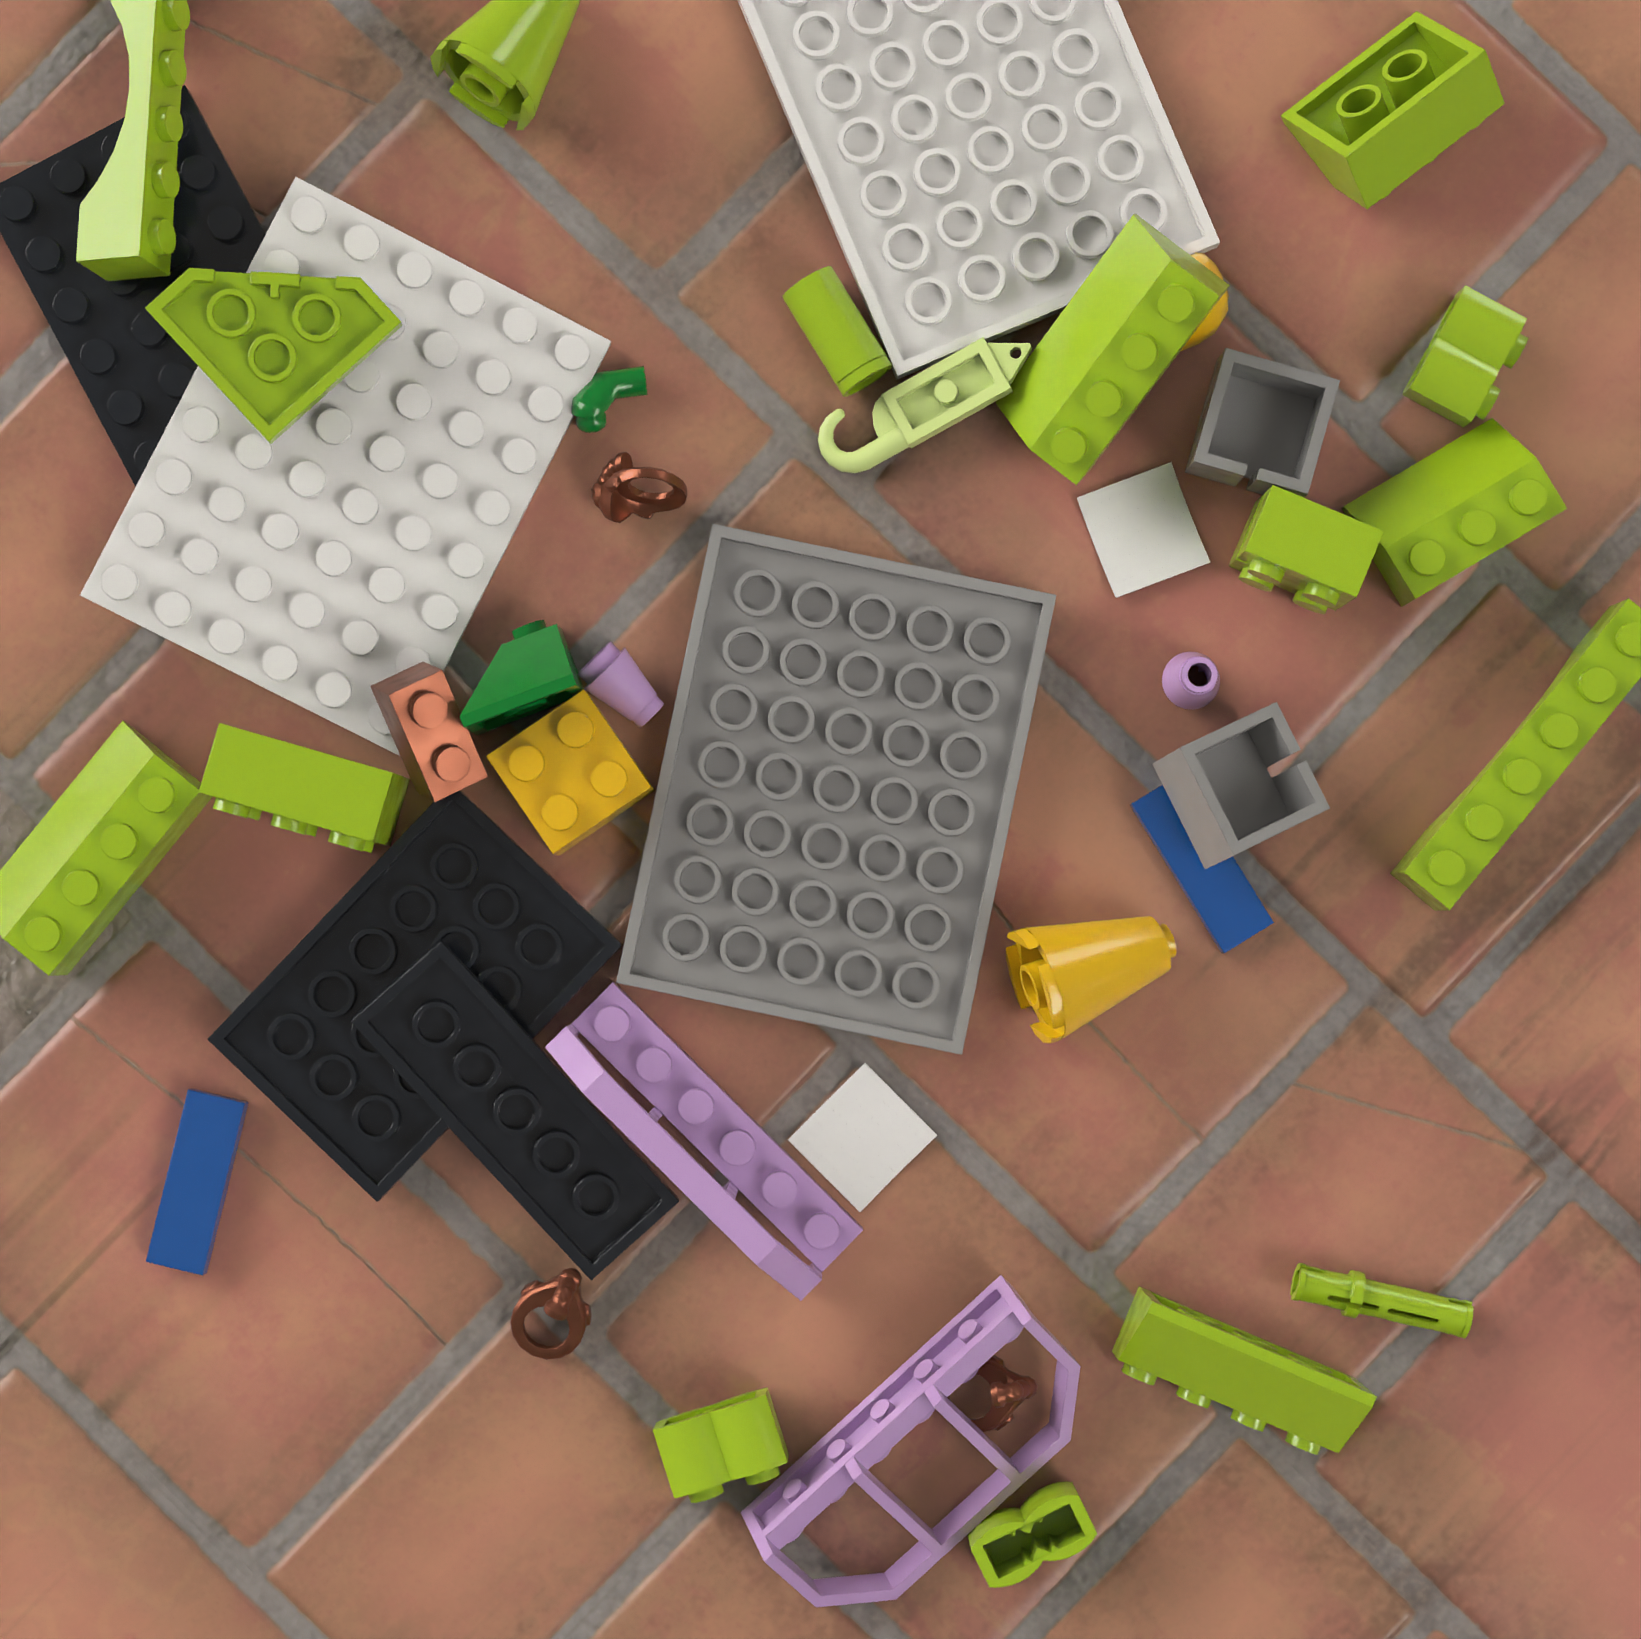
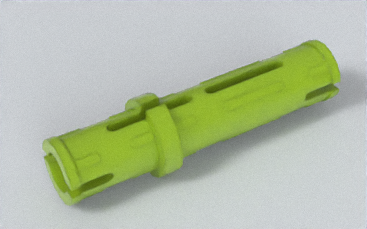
(1358, 1295)

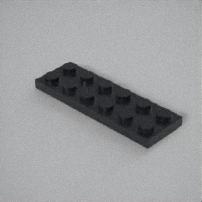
(515, 1109)

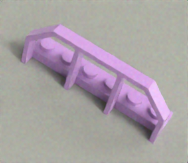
(716, 1128)
(883, 1420)

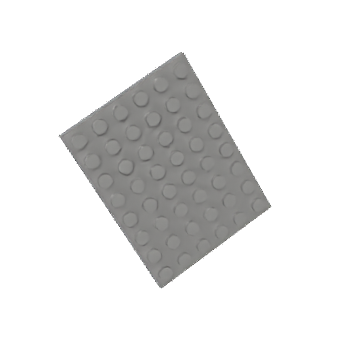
(836, 789)

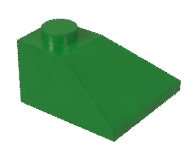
(523, 679)

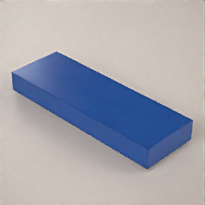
(1217, 894)
(197, 1181)

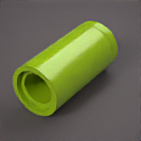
(837, 331)

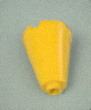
(1084, 968)

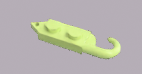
(929, 403)

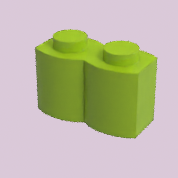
(1465, 358)
(721, 1445)
(1045, 1528)

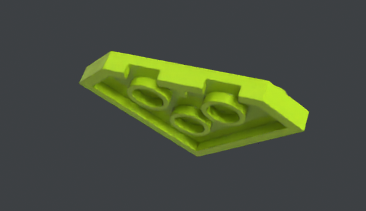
(273, 336)

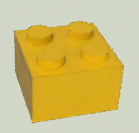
(570, 773)

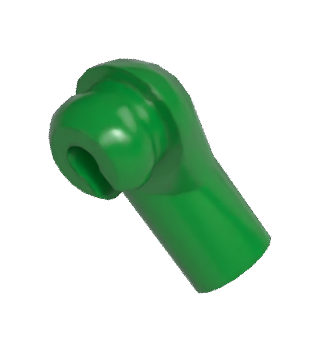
(600, 393)

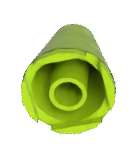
(505, 57)

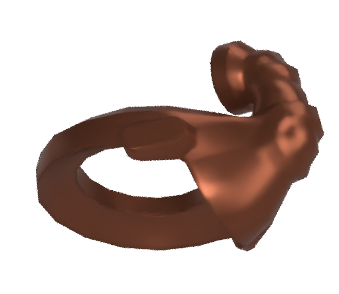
(620, 499)
(561, 1301)
(1007, 1393)

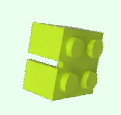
(1304, 550)

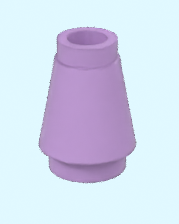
(621, 684)
(1181, 690)

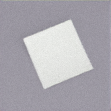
(1142, 530)
(862, 1137)

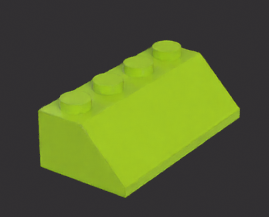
(1109, 348)
(94, 849)
(1241, 1372)

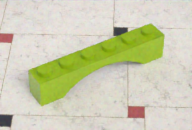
(130, 209)
(1529, 763)

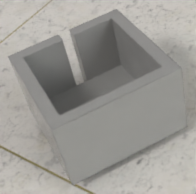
(1262, 424)
(1227, 792)

